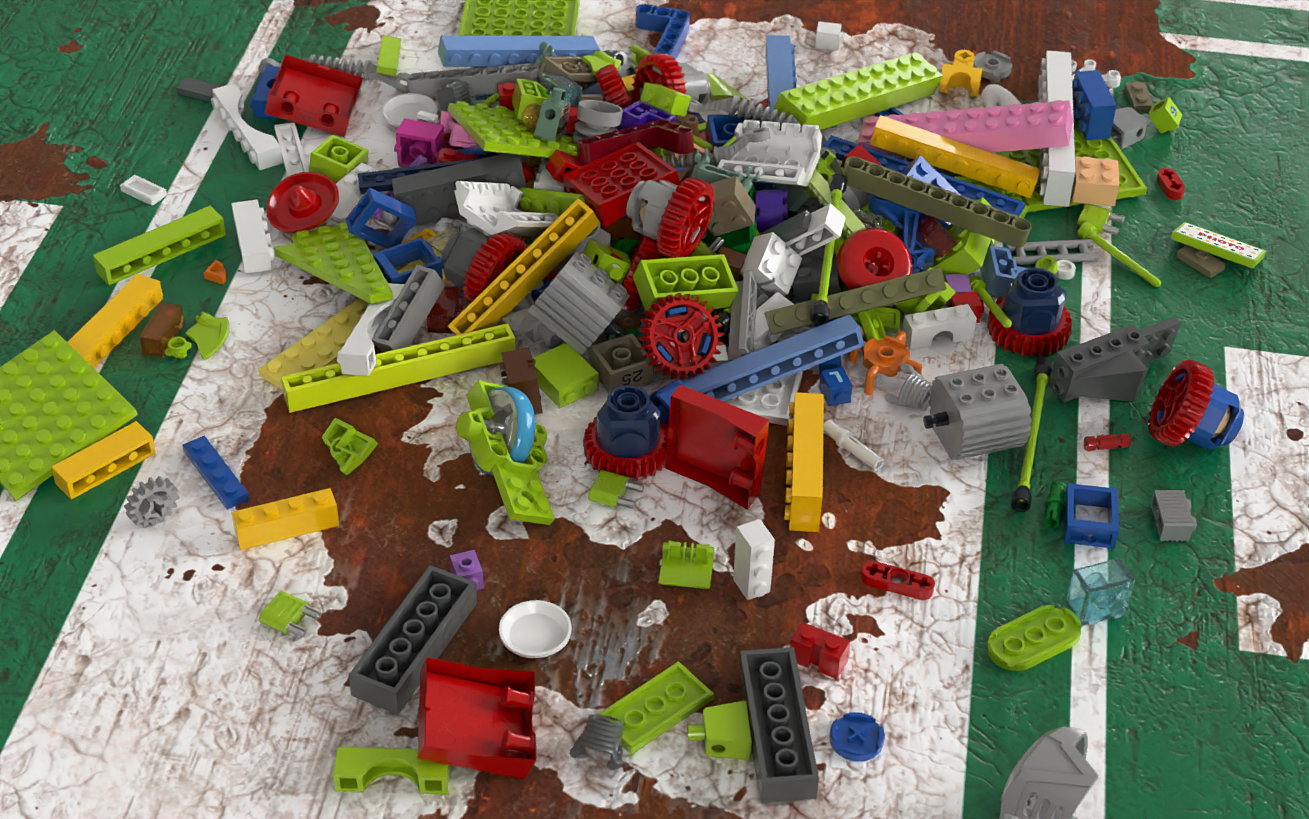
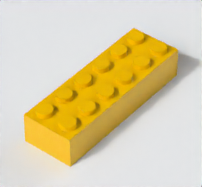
(805, 462)

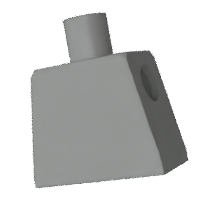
(1128, 127)

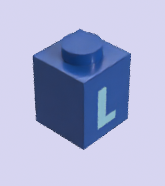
(835, 386)

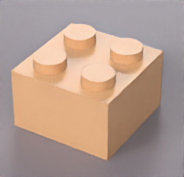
(1095, 181)

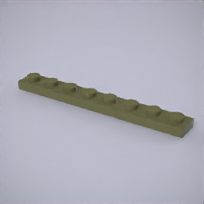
(858, 300)

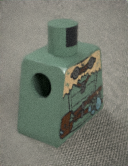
(553, 116)

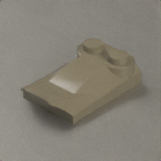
(569, 66)

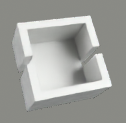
(772, 264)

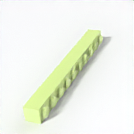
(821, 190)

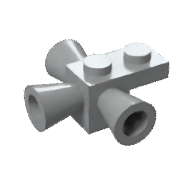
(525, 323)

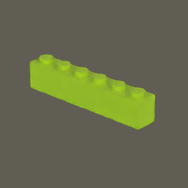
(159, 245)

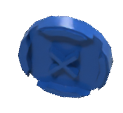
(857, 737)

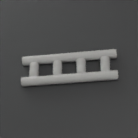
(1062, 246)

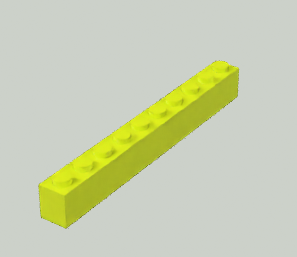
(399, 368)

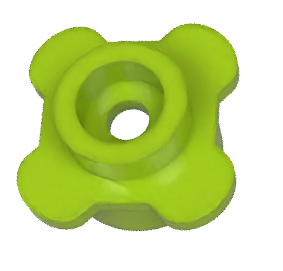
(178, 347)

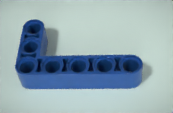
(669, 21)

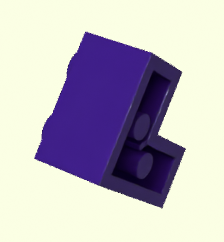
(643, 113)

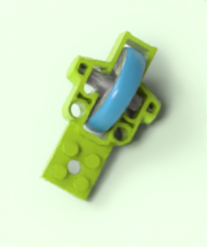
(509, 447)

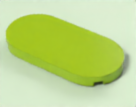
(1033, 638)

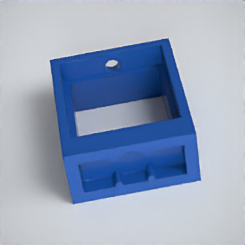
(365, 209)
(406, 253)
(1078, 530)

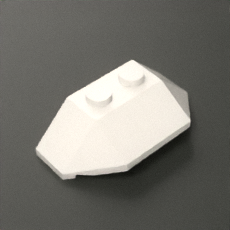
(349, 192)

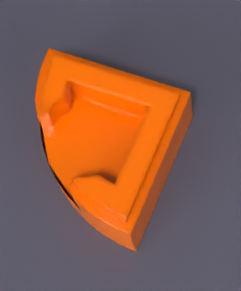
(216, 272)

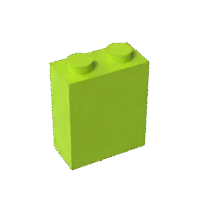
(565, 375)

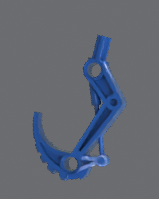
(907, 221)

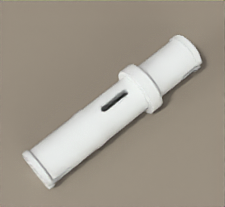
(845, 439)

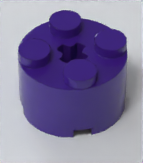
(770, 208)

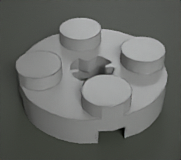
(994, 65)

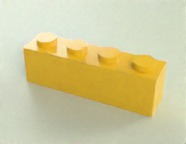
(103, 460)
(285, 519)

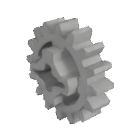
(151, 501)

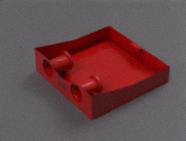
(314, 95)
(611, 179)
(716, 445)
(477, 718)

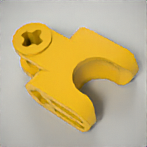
(961, 74)

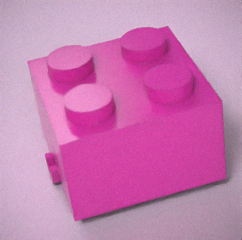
(417, 139)

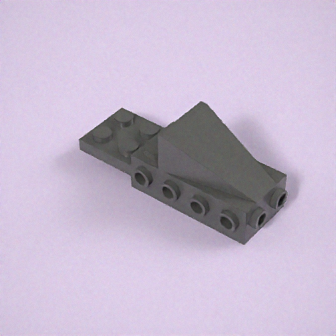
(1112, 363)

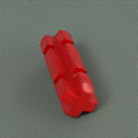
(1107, 442)

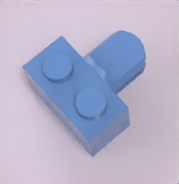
(999, 270)

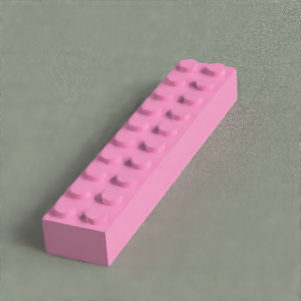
(991, 127)

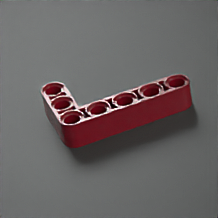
(651, 135)

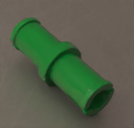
(1054, 504)

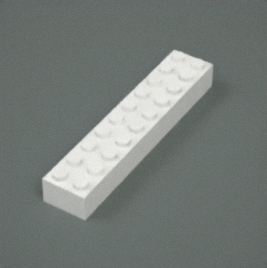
(1056, 163)

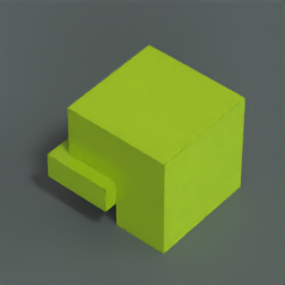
(926, 303)

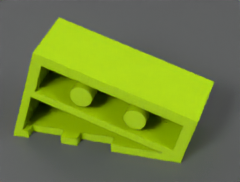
(527, 93)

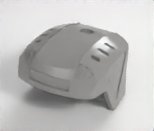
(1049, 777)

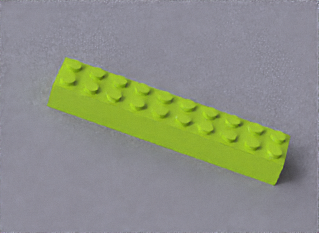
(860, 92)

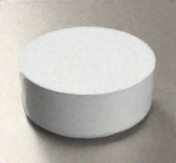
(1066, 270)

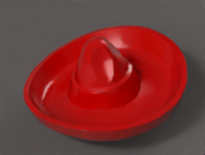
(302, 202)
(872, 258)

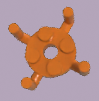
(878, 363)

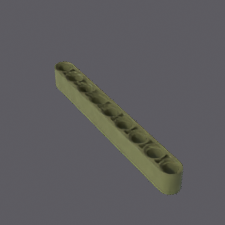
(936, 202)

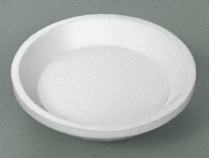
(407, 107)
(535, 629)

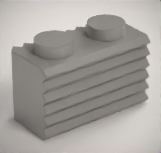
(1173, 515)

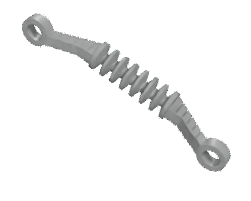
(367, 70)
(732, 105)
(719, 153)

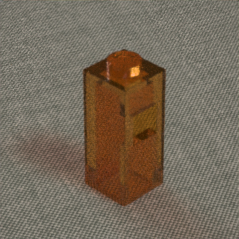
(161, 327)

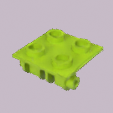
(686, 565)

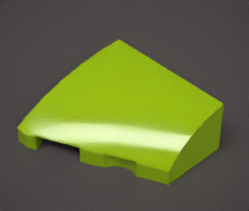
(722, 90)
(347, 445)

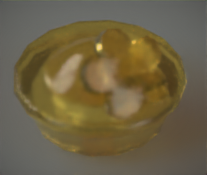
(530, 116)

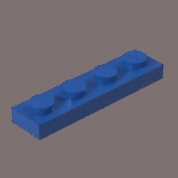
(215, 472)

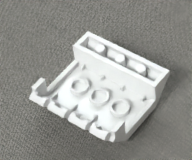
(783, 158)
(495, 209)

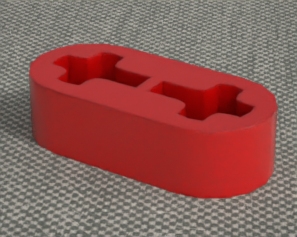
(1170, 184)

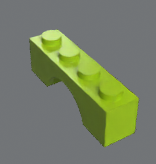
(361, 766)

